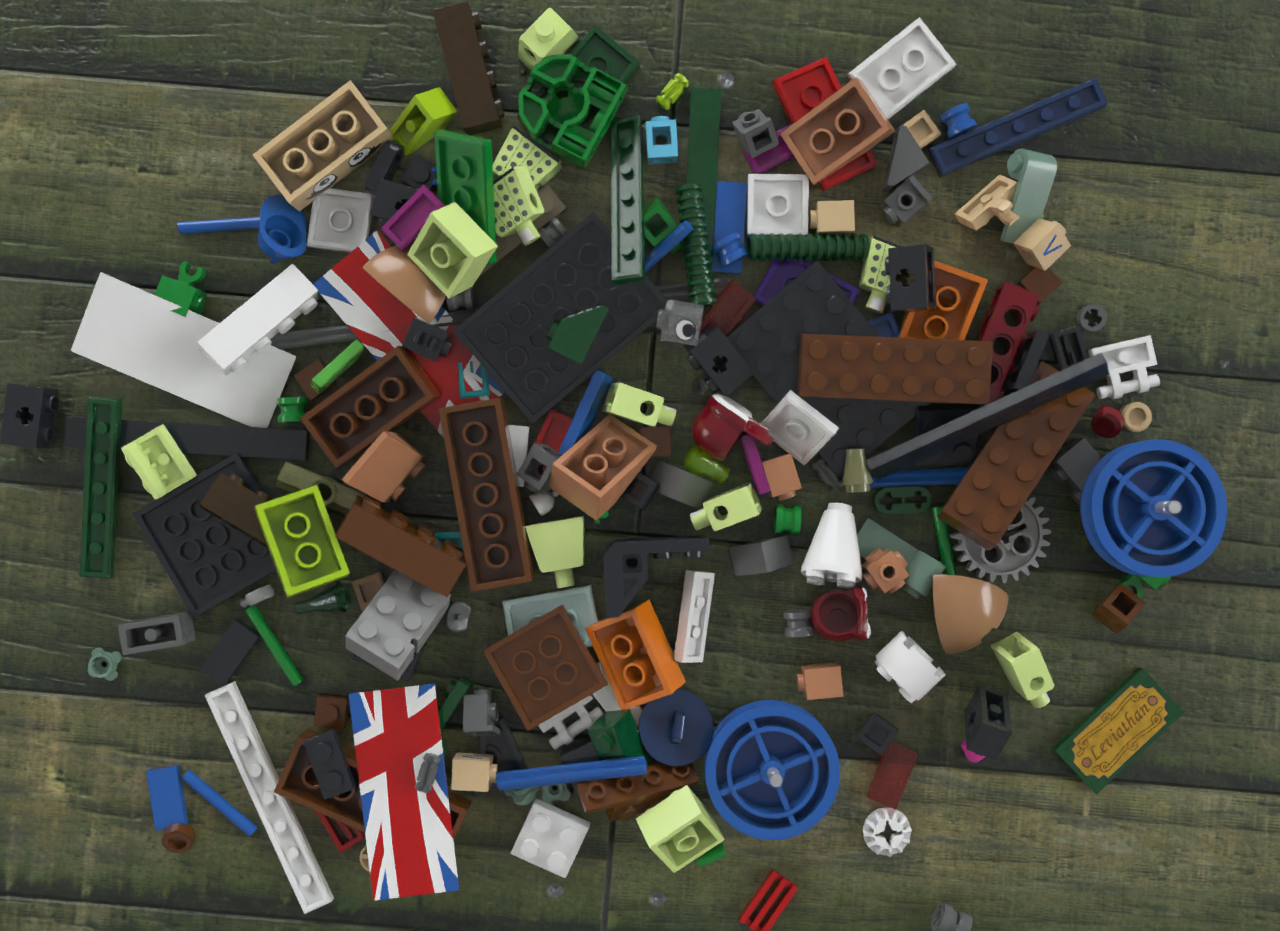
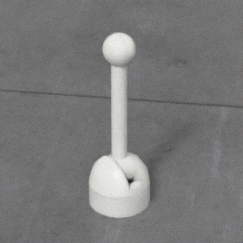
(543, 501)

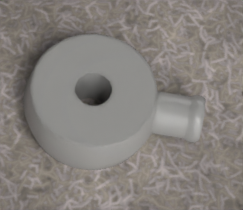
(257, 596)

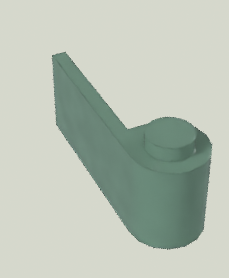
(1035, 177)
(920, 565)

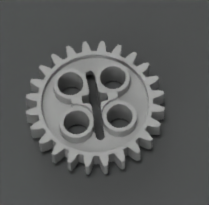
(1007, 559)

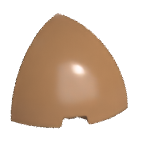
(406, 282)
(966, 610)

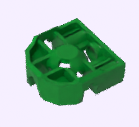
(568, 113)

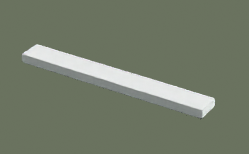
(272, 808)

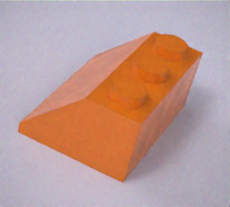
(636, 656)

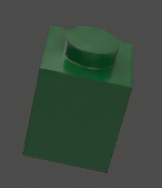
(576, 332)
(616, 736)

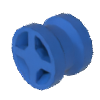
(958, 120)
(729, 250)

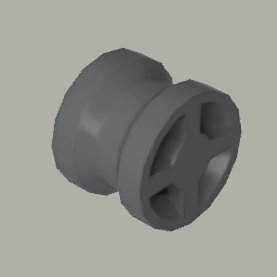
(552, 233)
(462, 300)
(798, 623)

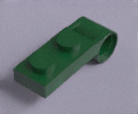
(454, 694)

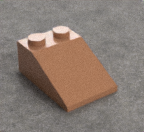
(837, 131)
(600, 466)
(386, 467)

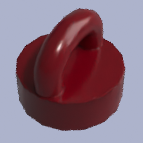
(1107, 422)

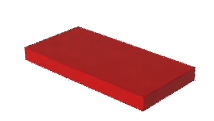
(802, 92)

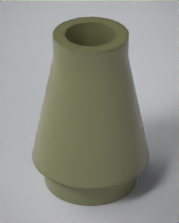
(856, 471)

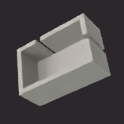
(395, 617)

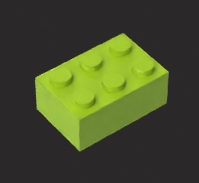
(301, 541)

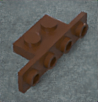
(635, 794)

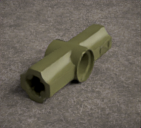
(295, 478)

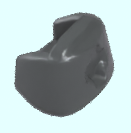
(457, 616)

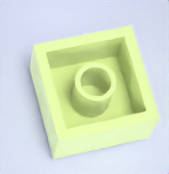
(452, 249)
(679, 829)

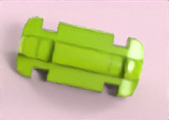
(672, 91)

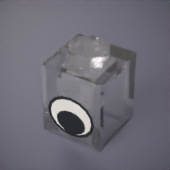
(680, 322)

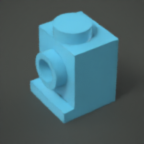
(661, 127)

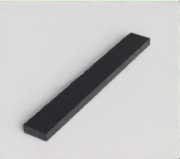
(989, 416)
(208, 438)

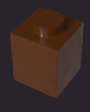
(1118, 608)

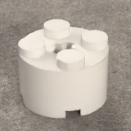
(908, 666)

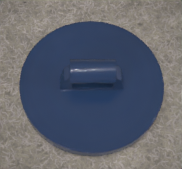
(675, 728)

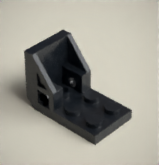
(624, 580)

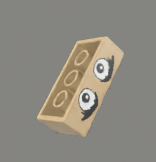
(323, 146)

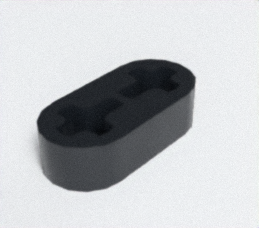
(385, 165)

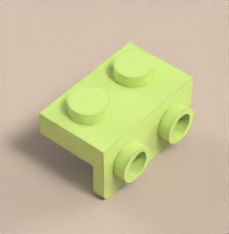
(158, 462)

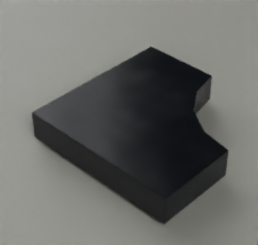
(504, 750)

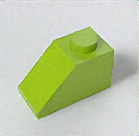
(421, 118)

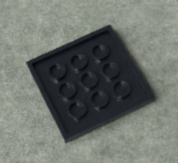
(200, 551)

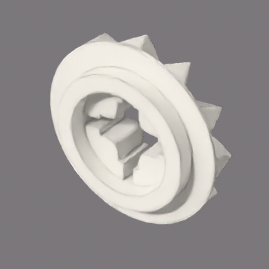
(876, 823)

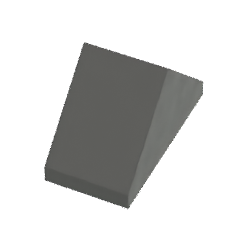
(904, 159)
(681, 485)
(761, 555)

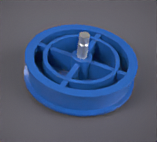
(1153, 508)
(771, 770)

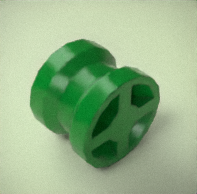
(291, 409)
(787, 519)

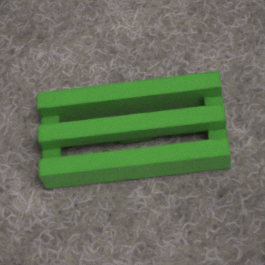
(337, 367)

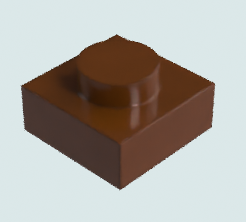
(331, 711)

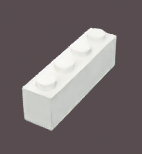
(259, 320)

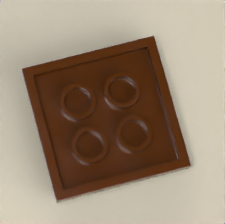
(545, 667)

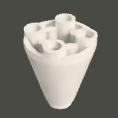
(834, 549)

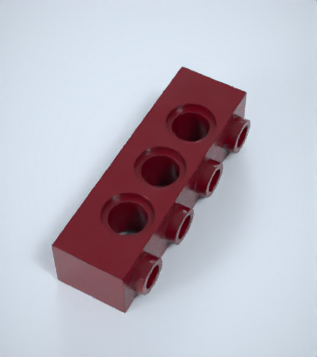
(1024, 308)

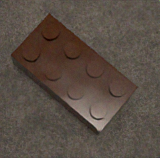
(369, 404)
(402, 545)

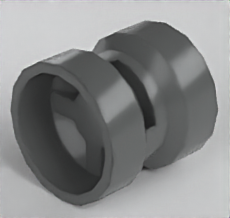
(948, 919)

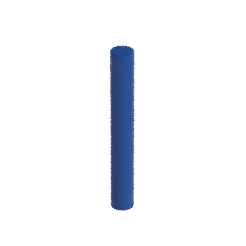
(219, 225)
(667, 244)
(219, 803)

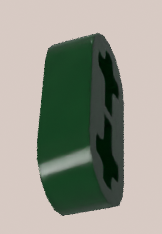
(901, 493)

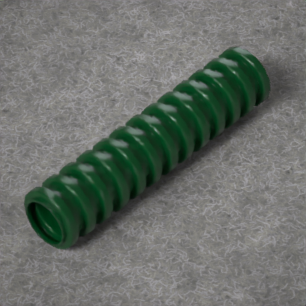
(696, 245)
(807, 247)

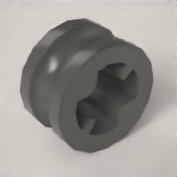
(1099, 313)

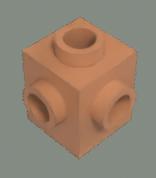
(874, 567)

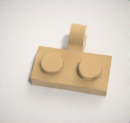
(990, 201)

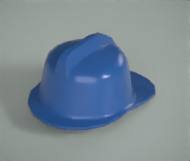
(281, 229)

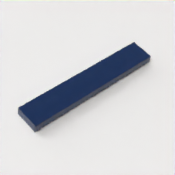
(1017, 127)

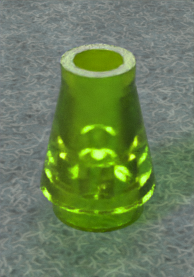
(704, 465)

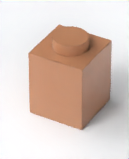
(782, 476)
(820, 681)

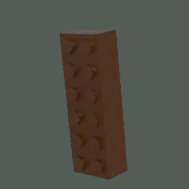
(894, 368)
(1012, 465)
(487, 494)
(301, 786)

